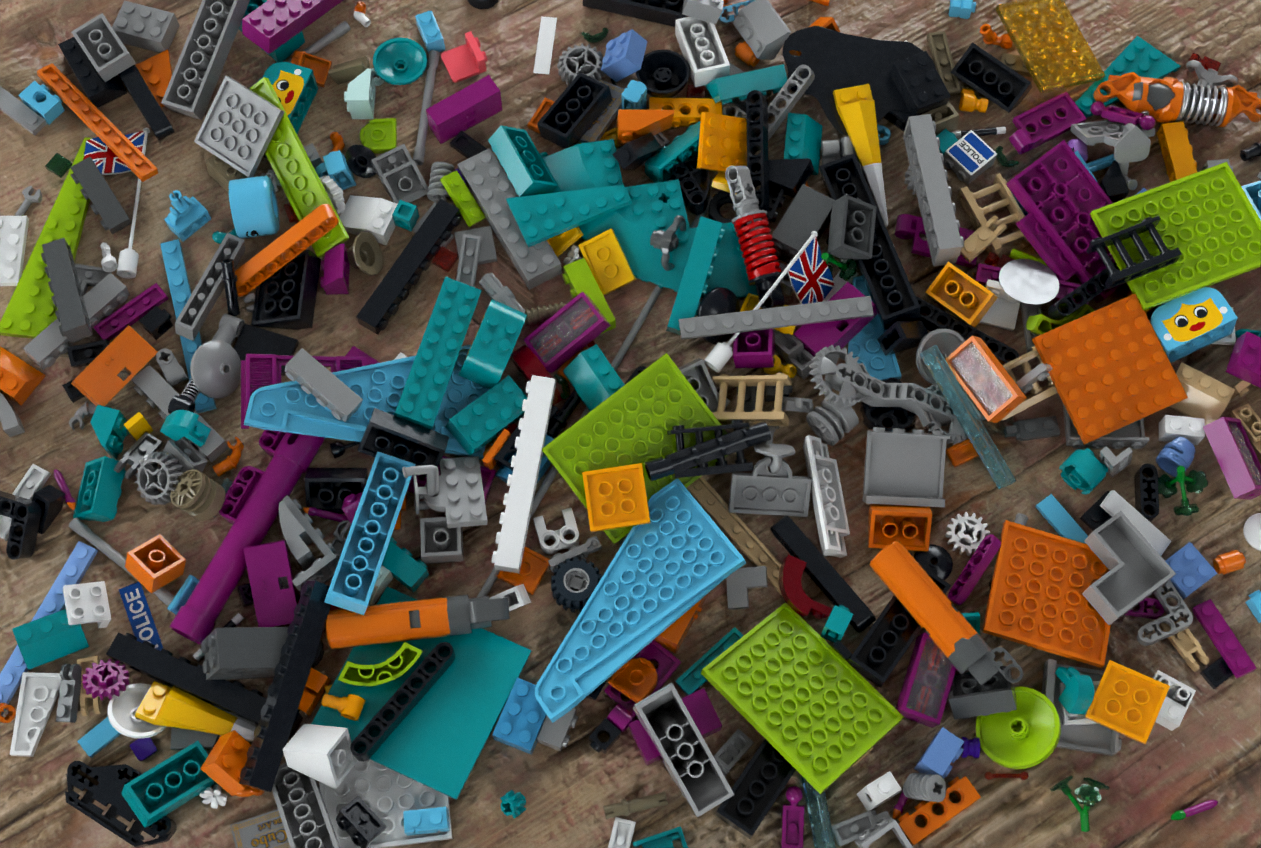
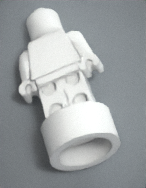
(108, 262)

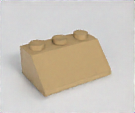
(1205, 394)

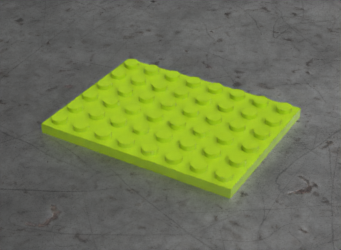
(1199, 215)
(633, 430)
(802, 697)

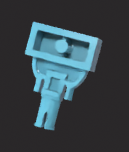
(338, 170)
(186, 216)

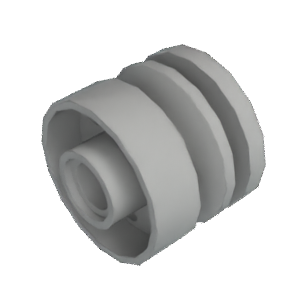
(831, 421)

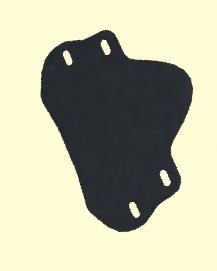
(847, 62)

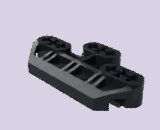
(109, 792)

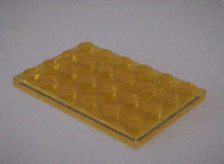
(1050, 43)

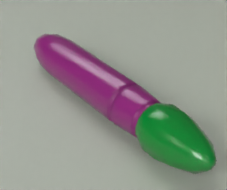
(1181, 814)

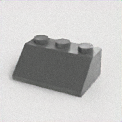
(851, 229)
(972, 699)

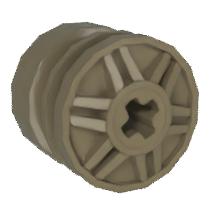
(198, 495)

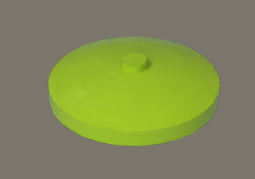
(1022, 735)

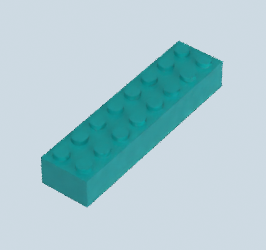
(437, 353)

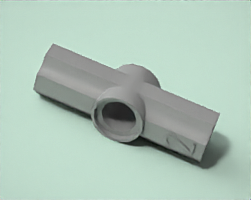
(499, 292)

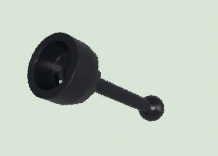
(339, 448)

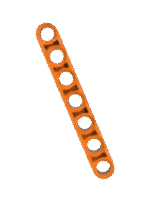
(285, 248)

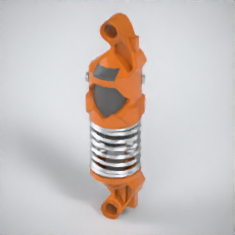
(1174, 100)

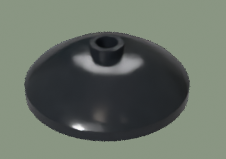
(718, 301)

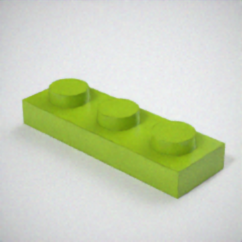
(462, 198)

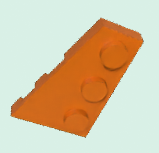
(156, 74)

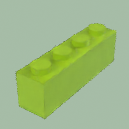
(581, 279)

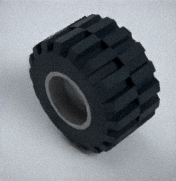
(574, 583)

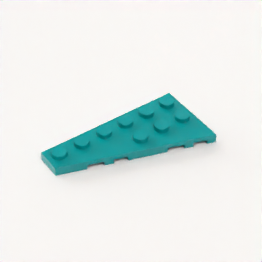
(1137, 58)
(555, 213)

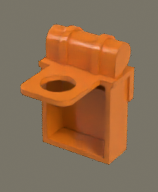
(318, 65)

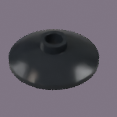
(358, 161)
(944, 561)

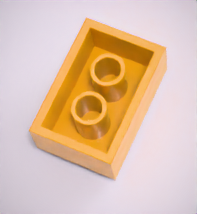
(961, 294)

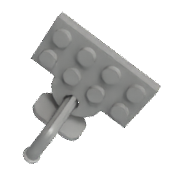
(1129, 141)
(770, 490)
(455, 491)

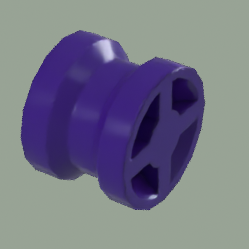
(971, 747)

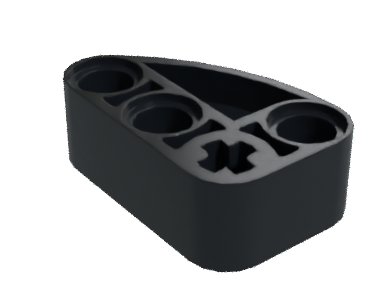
(697, 181)

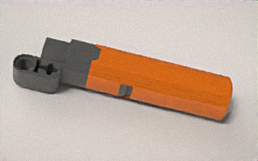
(935, 613)
(413, 620)

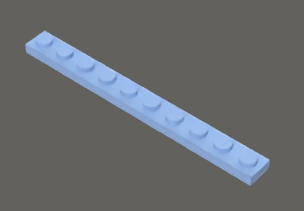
(54, 601)

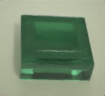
(58, 165)

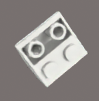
(1175, 702)

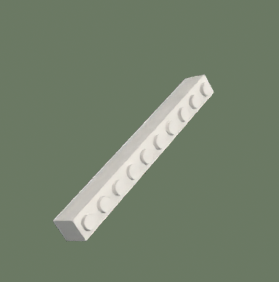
(525, 474)

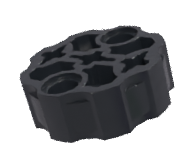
(896, 416)

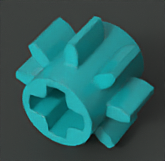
(513, 804)

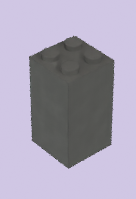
(807, 213)
(243, 652)

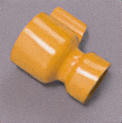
(970, 102)

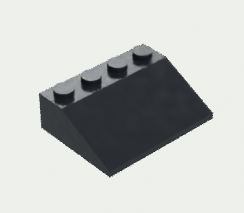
(289, 295)

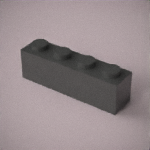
(101, 195)

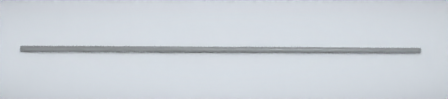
(615, 363)

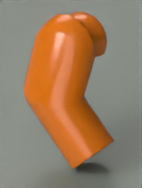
(337, 141)

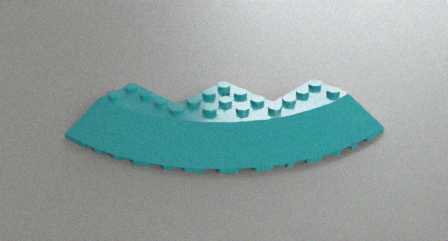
(651, 210)

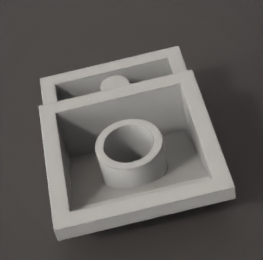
(400, 175)
(296, 537)

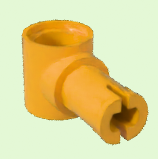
(349, 706)

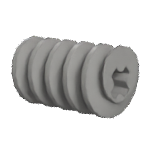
(436, 189)
(925, 787)

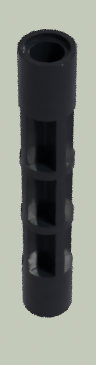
(707, 451)

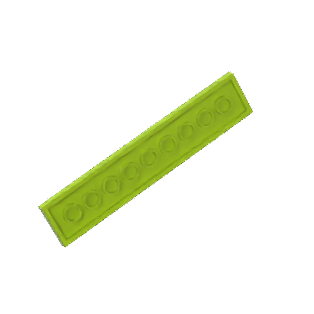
(297, 172)

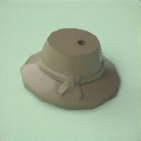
(366, 254)

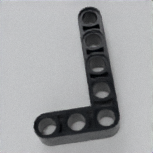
(24, 524)

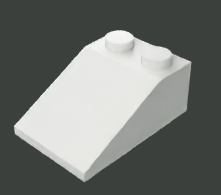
(369, 215)

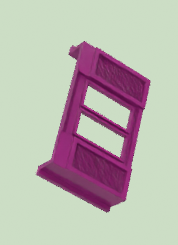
(265, 370)

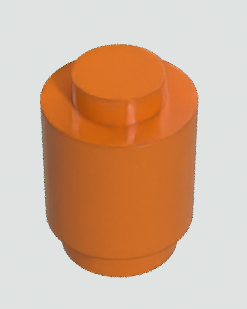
(745, 54)
(1229, 562)

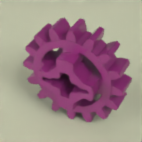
(105, 679)

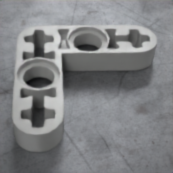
(1172, 616)

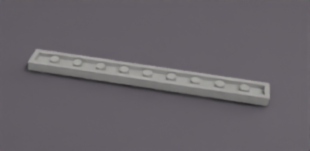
(775, 317)

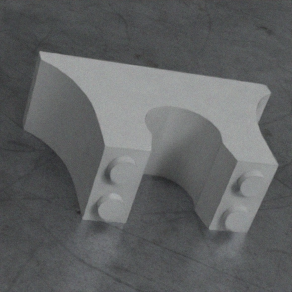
(683, 749)

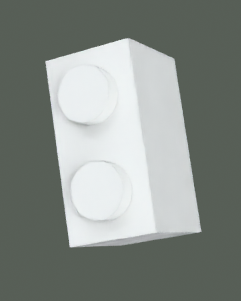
(1181, 426)

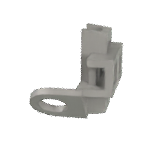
(797, 405)

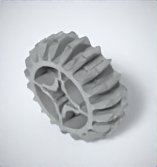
(577, 61)
(152, 477)

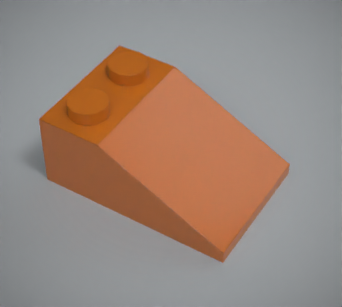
(637, 123)

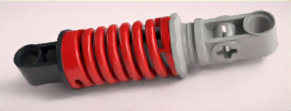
(754, 237)

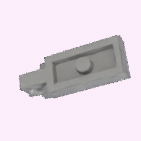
(581, 551)
(849, 830)

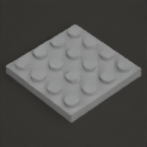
(239, 126)

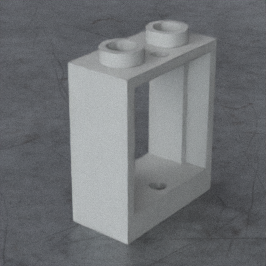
(882, 826)

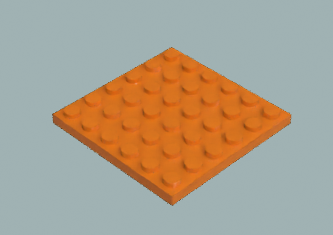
(1109, 368)
(1040, 596)

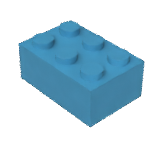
(520, 718)

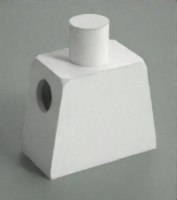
(879, 791)

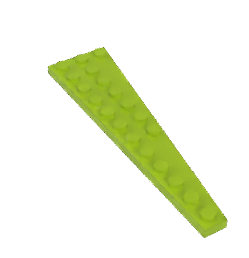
(31, 303)

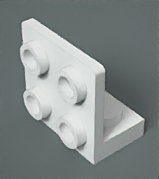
(1003, 311)
(87, 604)

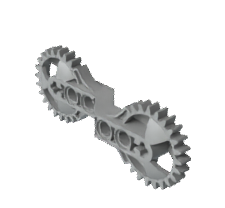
(858, 386)

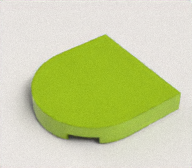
(380, 135)

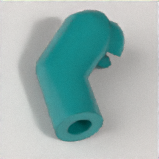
(219, 236)

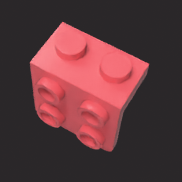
(465, 60)

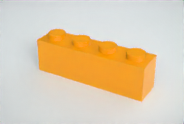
(1176, 150)

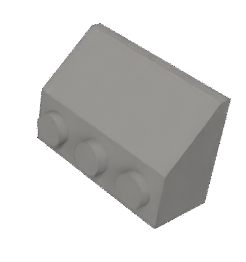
(762, 29)

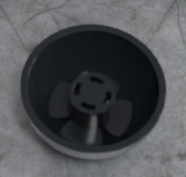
(664, 73)

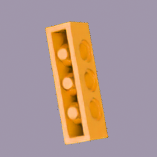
(692, 106)

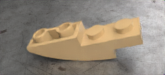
(1252, 426)

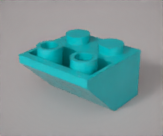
(110, 429)

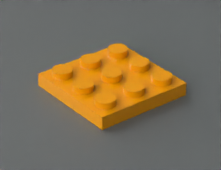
(722, 142)
(616, 497)
(1127, 702)

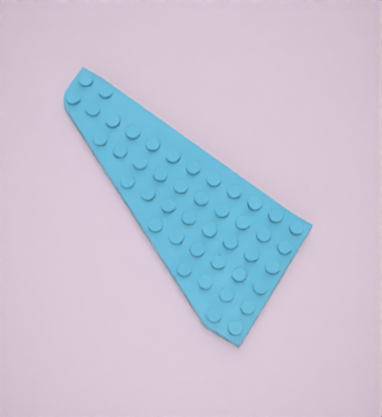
(380, 385)
(644, 590)

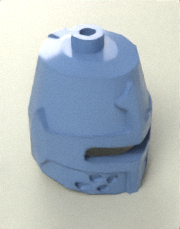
(1174, 454)

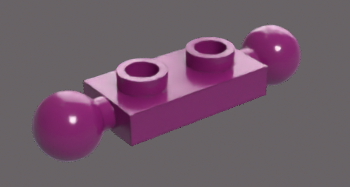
(1122, 115)
(793, 819)

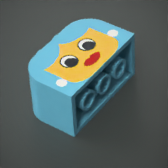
(1192, 322)

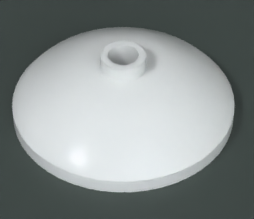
(122, 713)

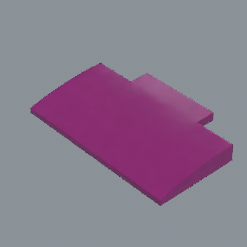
(1058, 224)

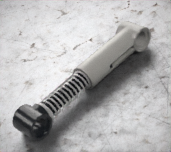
(228, 330)

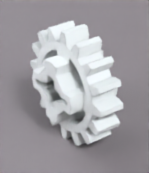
(334, 192)
(967, 525)

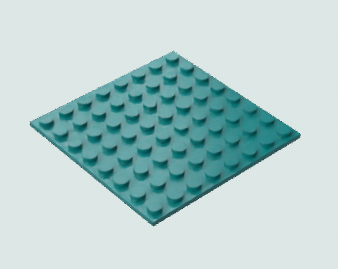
(452, 720)

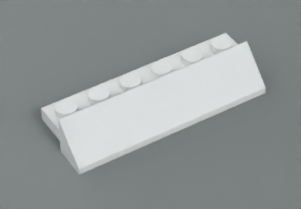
(826, 497)

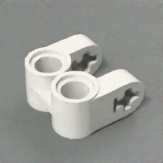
(557, 535)

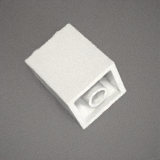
(321, 753)

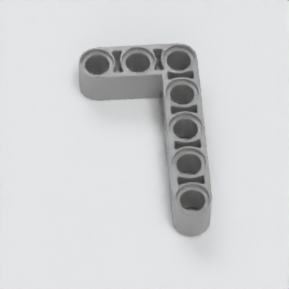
(783, 95)

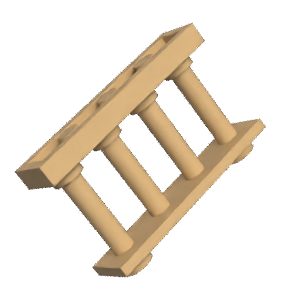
(977, 213)
(1038, 392)
(774, 418)

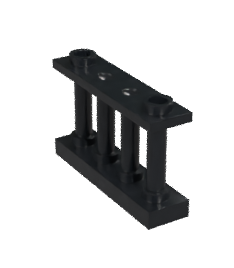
(1133, 269)
(721, 465)

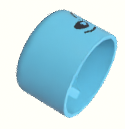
(254, 207)

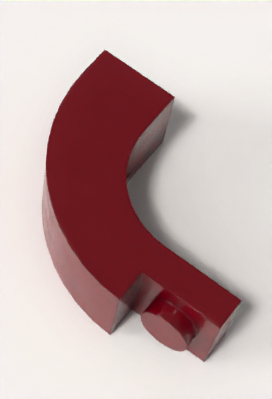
(530, 365)
(792, 590)

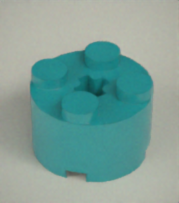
(1083, 470)

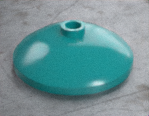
(400, 54)

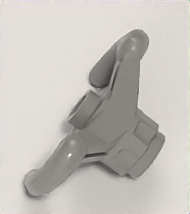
(1211, 76)

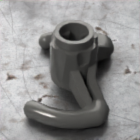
(667, 240)

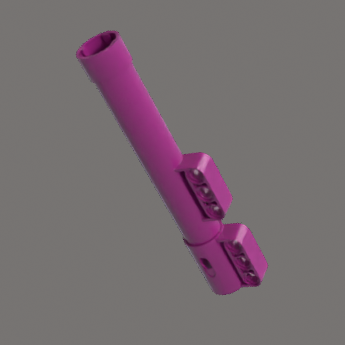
(251, 520)

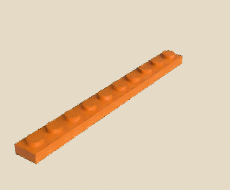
(97, 122)

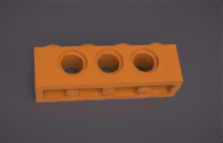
(966, 796)

